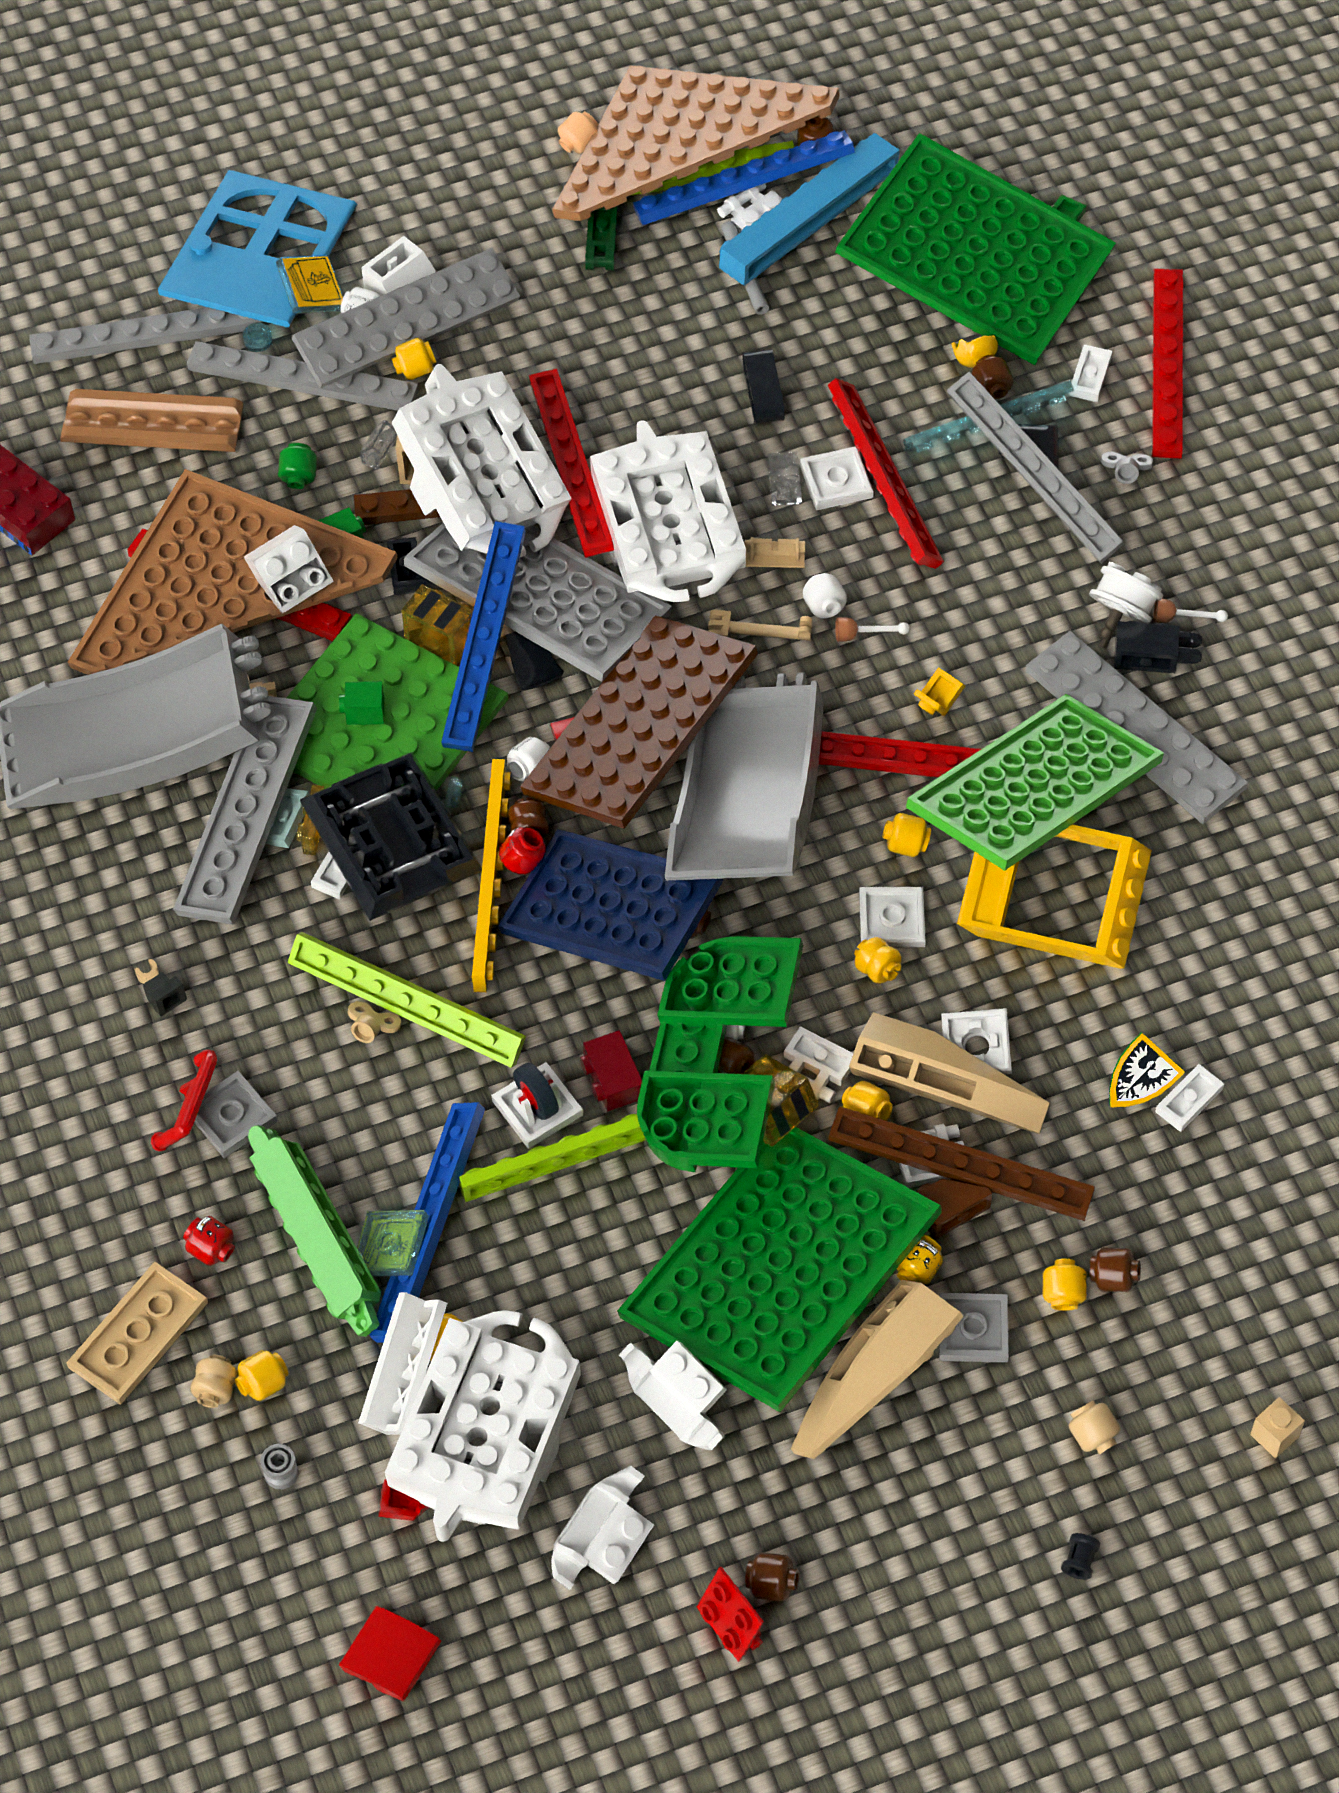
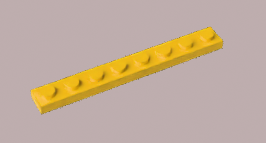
(490, 885)

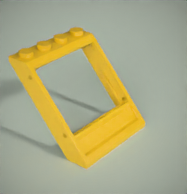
(991, 888)

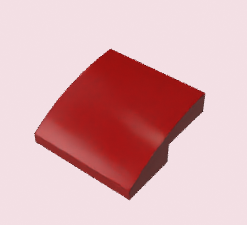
(390, 1653)

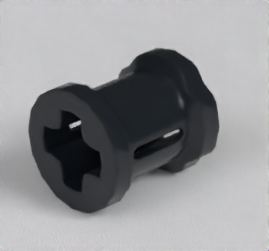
(1080, 1556)

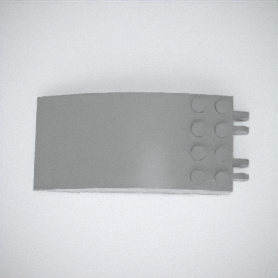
(131, 722)
(749, 784)

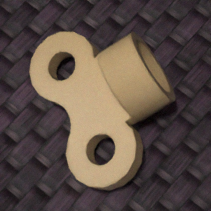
(370, 1022)

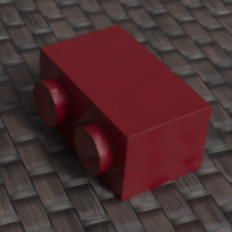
(612, 1070)

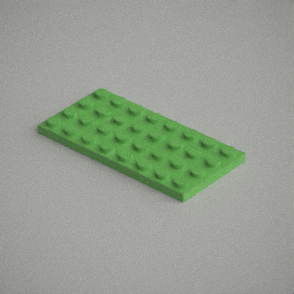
(1034, 781)

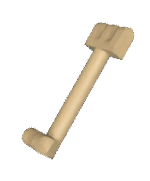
(721, 624)

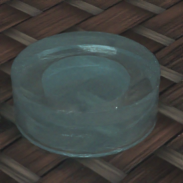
(257, 337)
(454, 792)

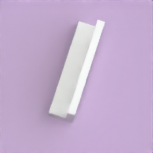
(402, 1363)

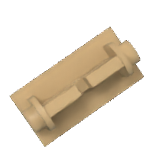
(780, 553)

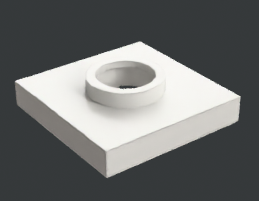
(988, 1024)

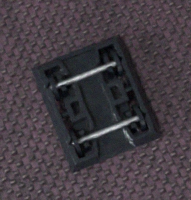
(389, 839)

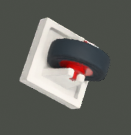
(536, 1103)

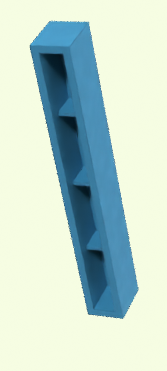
(807, 209)

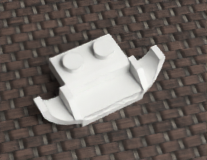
(677, 1391)
(601, 1531)

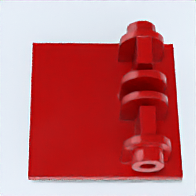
(731, 1615)

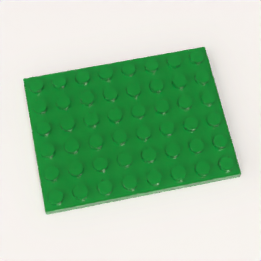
(976, 248)
(780, 1265)

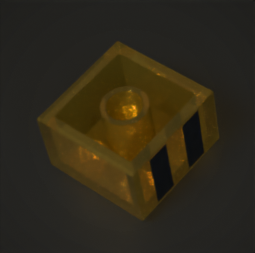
(437, 623)
(791, 1098)

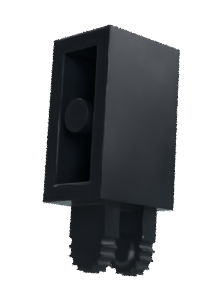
(1154, 647)

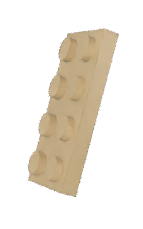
(137, 1333)

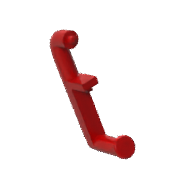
(194, 1093)

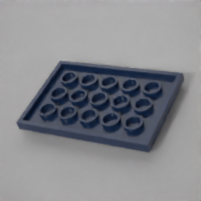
(608, 905)

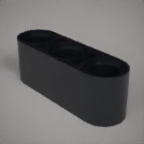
(763, 386)

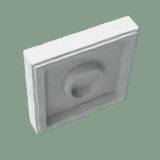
(836, 478)
(893, 915)

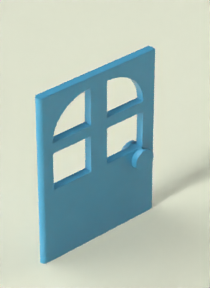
(249, 279)

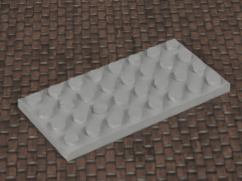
(555, 598)

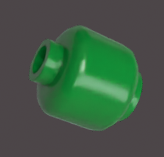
(297, 465)

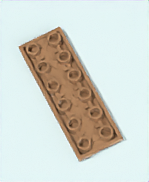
(152, 420)

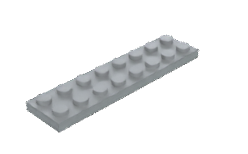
(413, 311)
(1188, 768)
(244, 814)

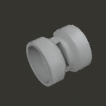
(281, 1474)

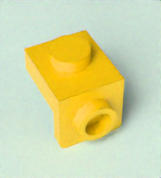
(939, 693)

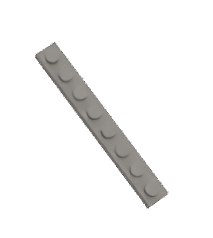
(135, 333)
(297, 377)
(1035, 467)

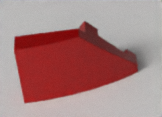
(399, 1505)

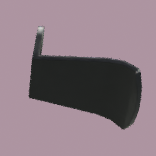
(531, 662)

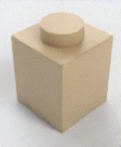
(1277, 1427)

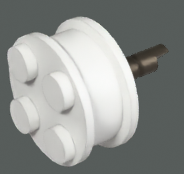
(1126, 596)

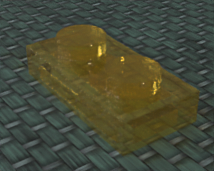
(307, 832)

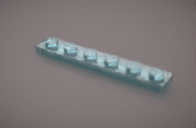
(950, 431)

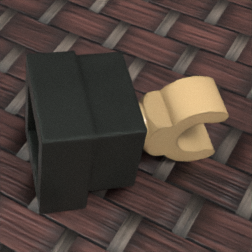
(161, 991)

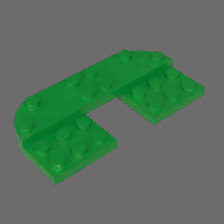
(683, 1103)

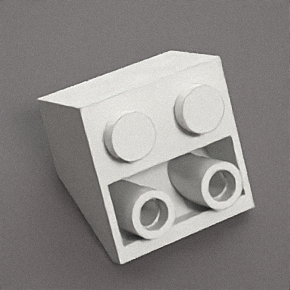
(396, 267)
(288, 568)

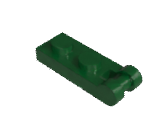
(601, 239)

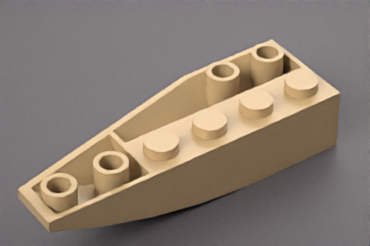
(942, 1071)
(875, 1361)

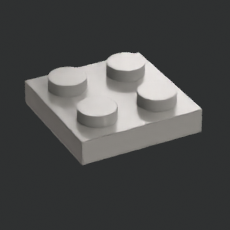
(230, 1112)
(982, 1330)

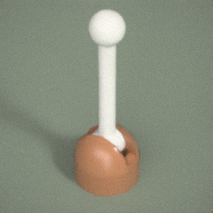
(1165, 611)
(847, 629)

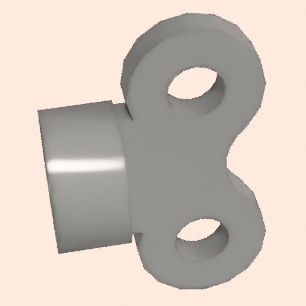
(1126, 467)

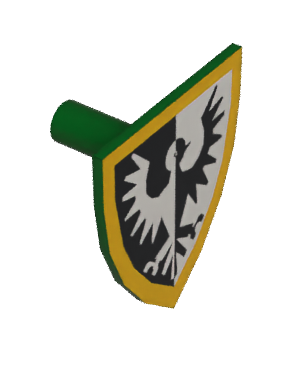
(1141, 1073)

